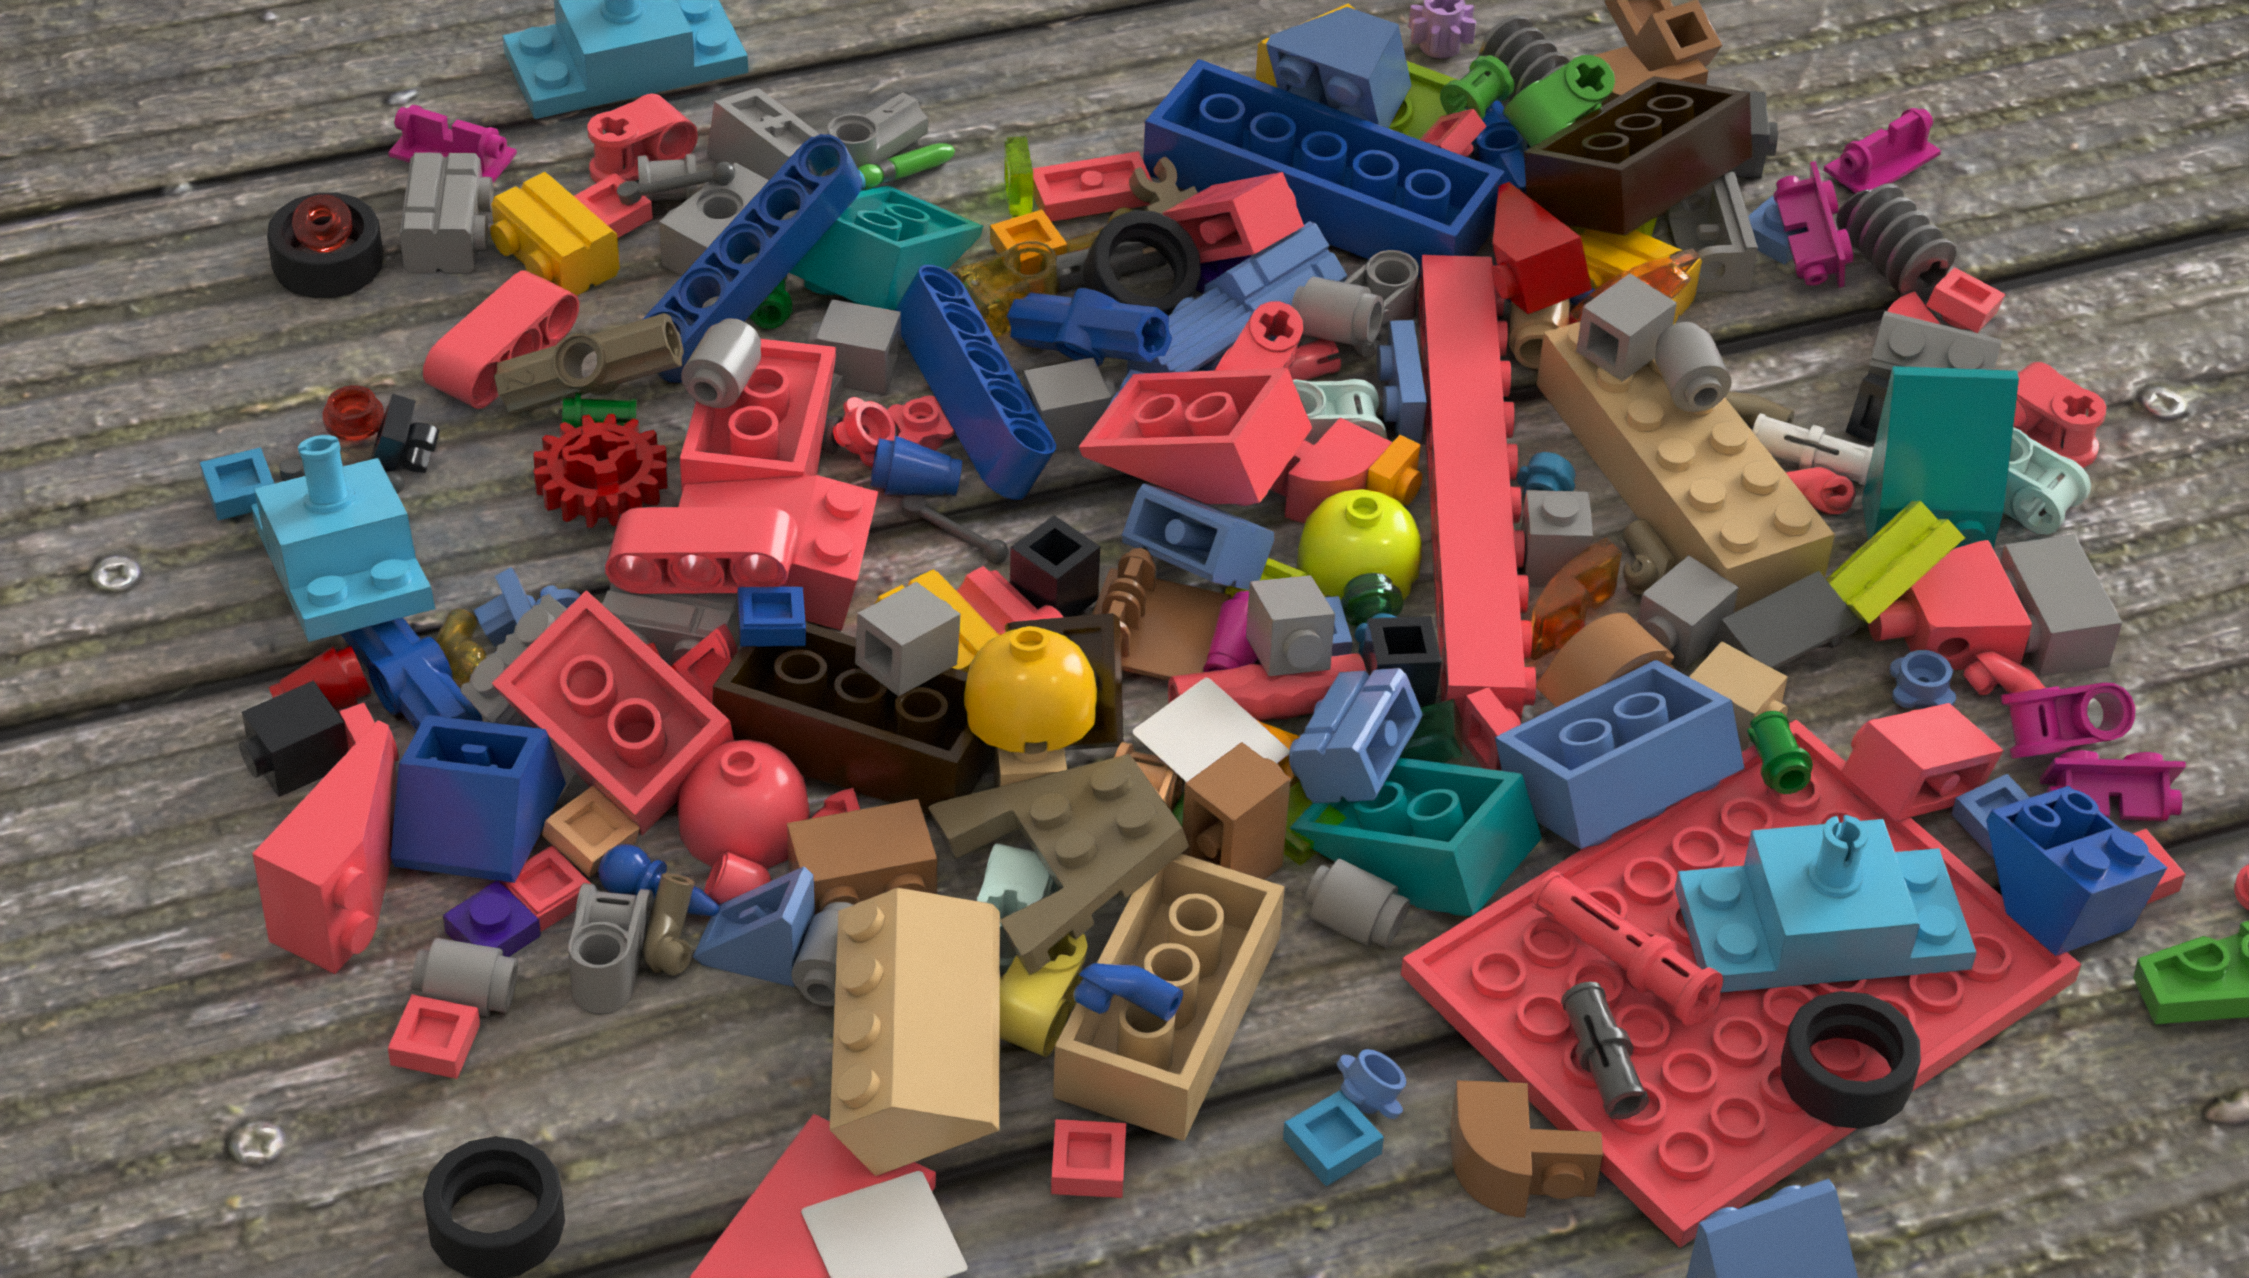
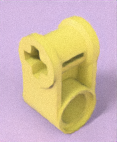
(1039, 1004)

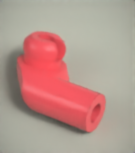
(1824, 489)
(1995, 669)

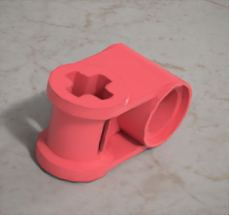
(638, 129)
(1253, 345)
(2055, 410)

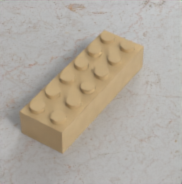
(1687, 473)

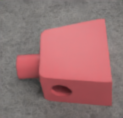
(1959, 610)

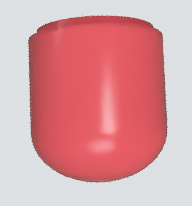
(733, 877)

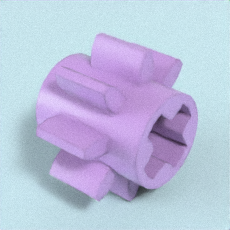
(1442, 26)

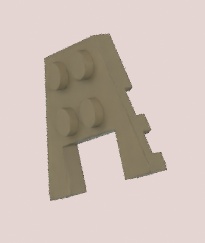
(1092, 829)

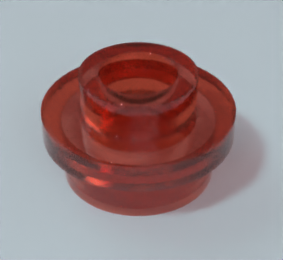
(327, 236)
(352, 413)

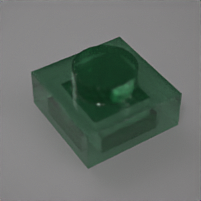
(1437, 734)

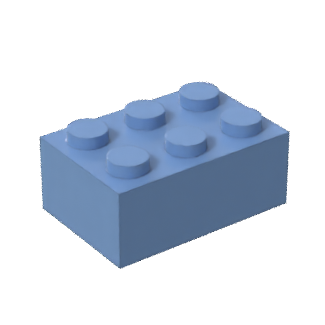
(1623, 752)

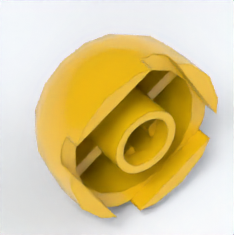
(1030, 690)

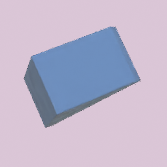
(761, 929)

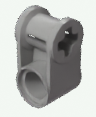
(1395, 279)
(607, 947)

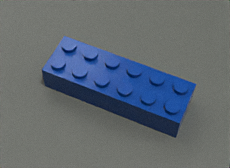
(1348, 175)

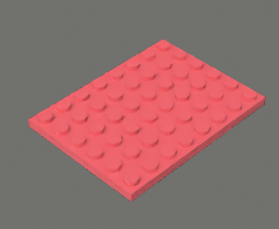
(1717, 1102)

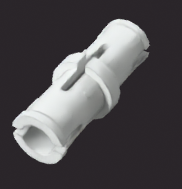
(1813, 448)

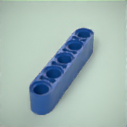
(761, 231)
(974, 383)

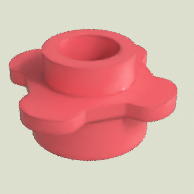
(922, 422)
(863, 427)

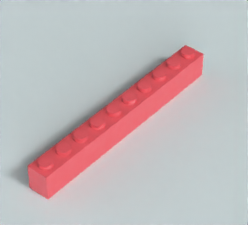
(1470, 487)

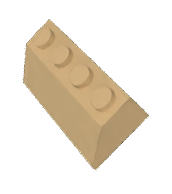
(915, 1026)

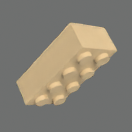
(1203, 934)

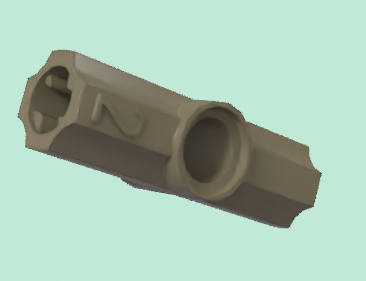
(556, 371)

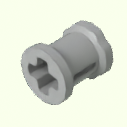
(664, 169)

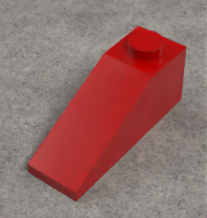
(1535, 254)

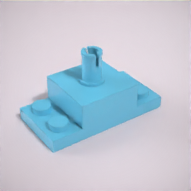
(621, 52)
(341, 543)
(1824, 909)

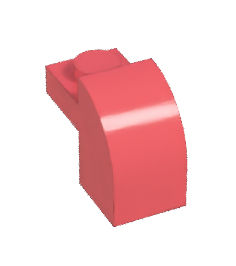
(1328, 467)

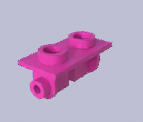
(429, 133)
(1886, 153)
(1822, 247)
(2138, 781)

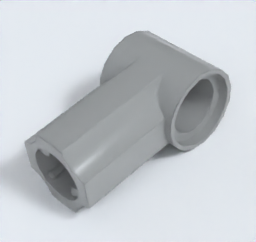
(881, 131)

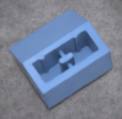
(1344, 63)
(1785, 1236)

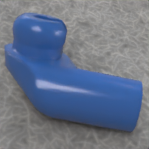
(1128, 982)

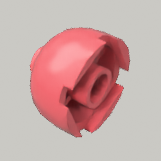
(741, 803)

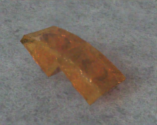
(1663, 274)
(1580, 585)

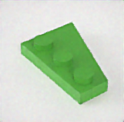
(2197, 979)

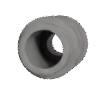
(1338, 311)
(722, 363)
(1692, 367)
(1356, 904)
(816, 961)
(466, 975)

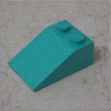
(881, 246)
(1943, 444)
(1434, 833)

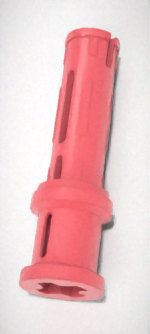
(1649, 961)

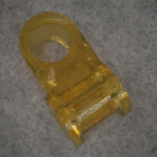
(1009, 276)

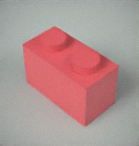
(1238, 216)
(1920, 760)

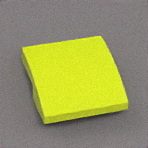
(1893, 560)

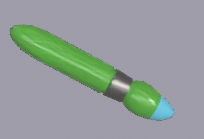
(905, 165)

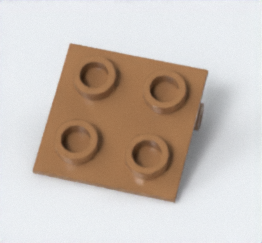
(1162, 622)

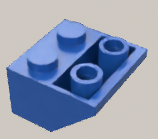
(473, 797)
(2069, 869)

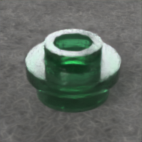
(1368, 596)

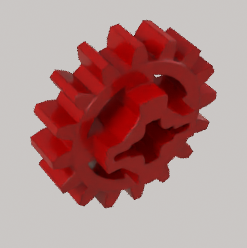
(600, 469)

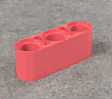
(511, 322)
(701, 549)

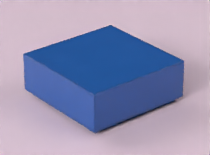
(771, 616)

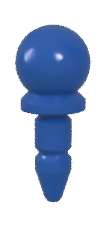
(629, 869)

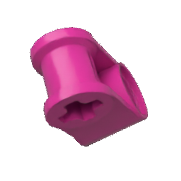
(2058, 718)

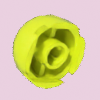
(1358, 536)

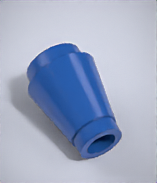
(913, 469)

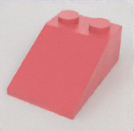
(772, 425)
(1203, 432)
(831, 533)
(613, 709)
(332, 858)

